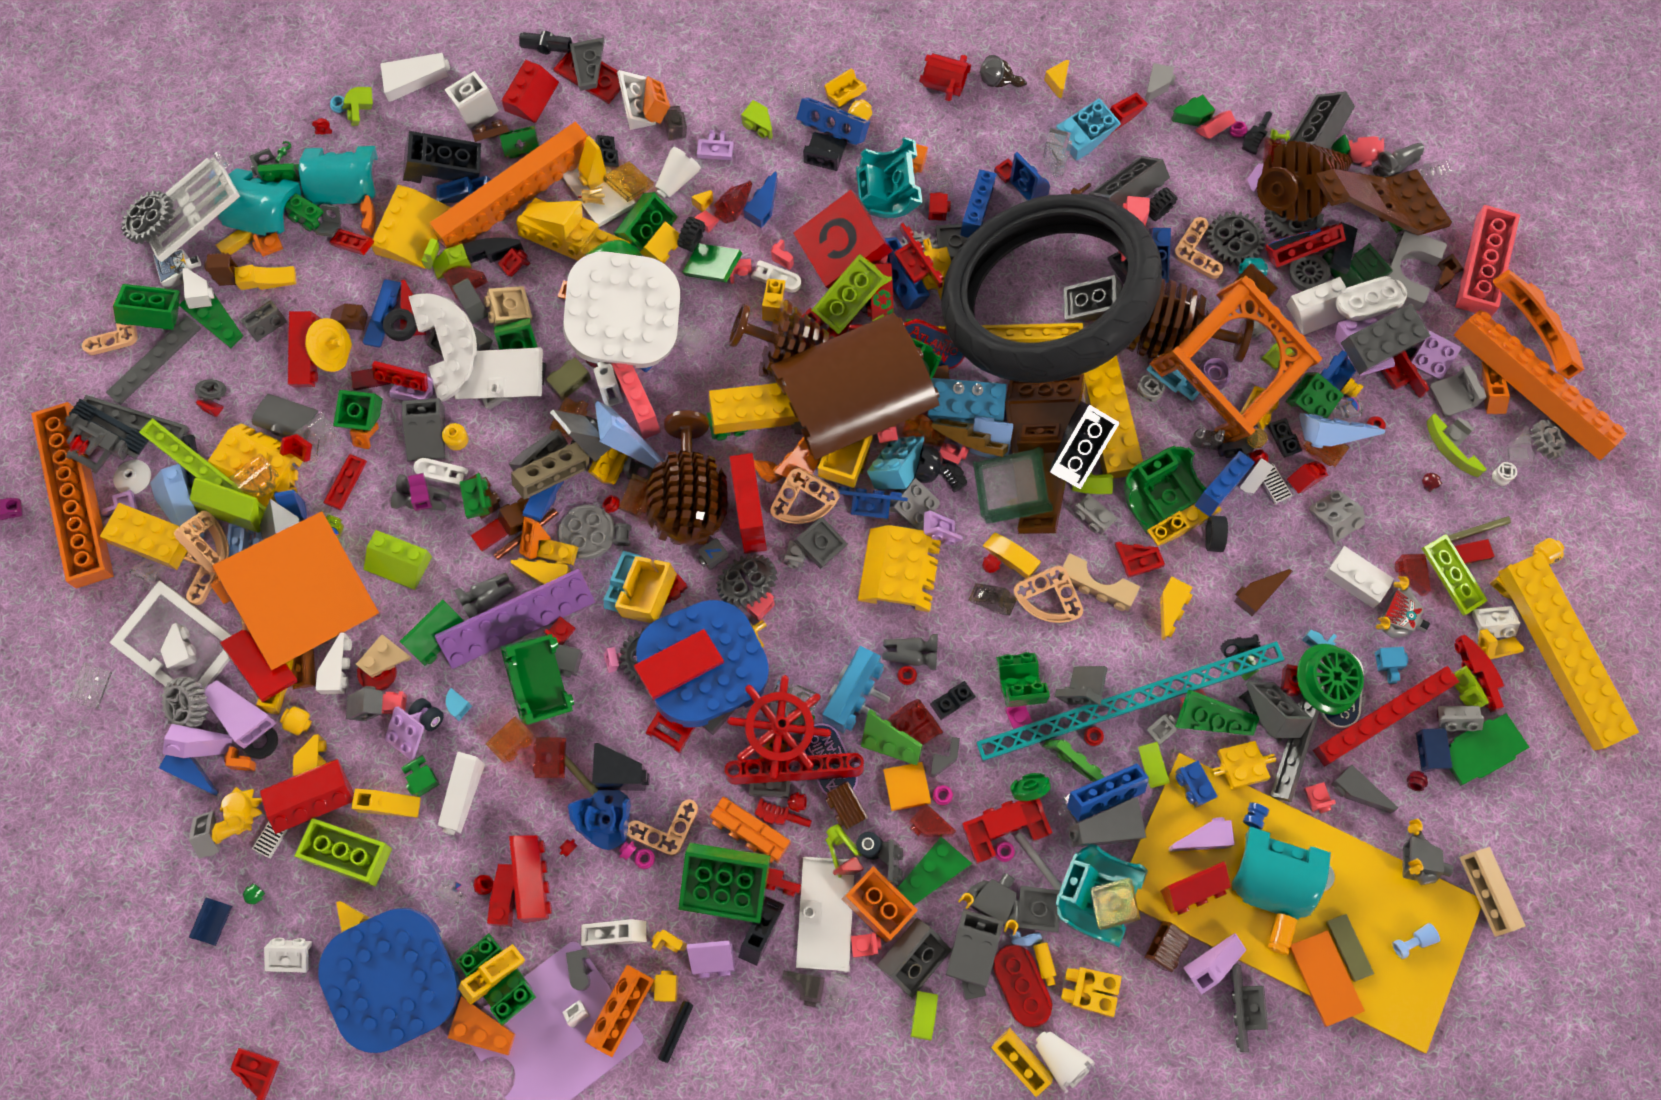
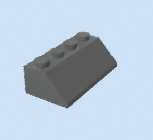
(1324, 119)
(1134, 180)

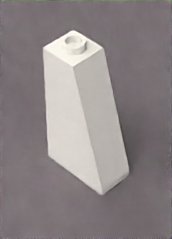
(412, 74)
(460, 792)

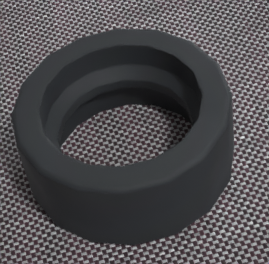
(1216, 533)

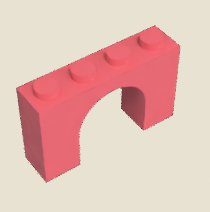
(637, 399)

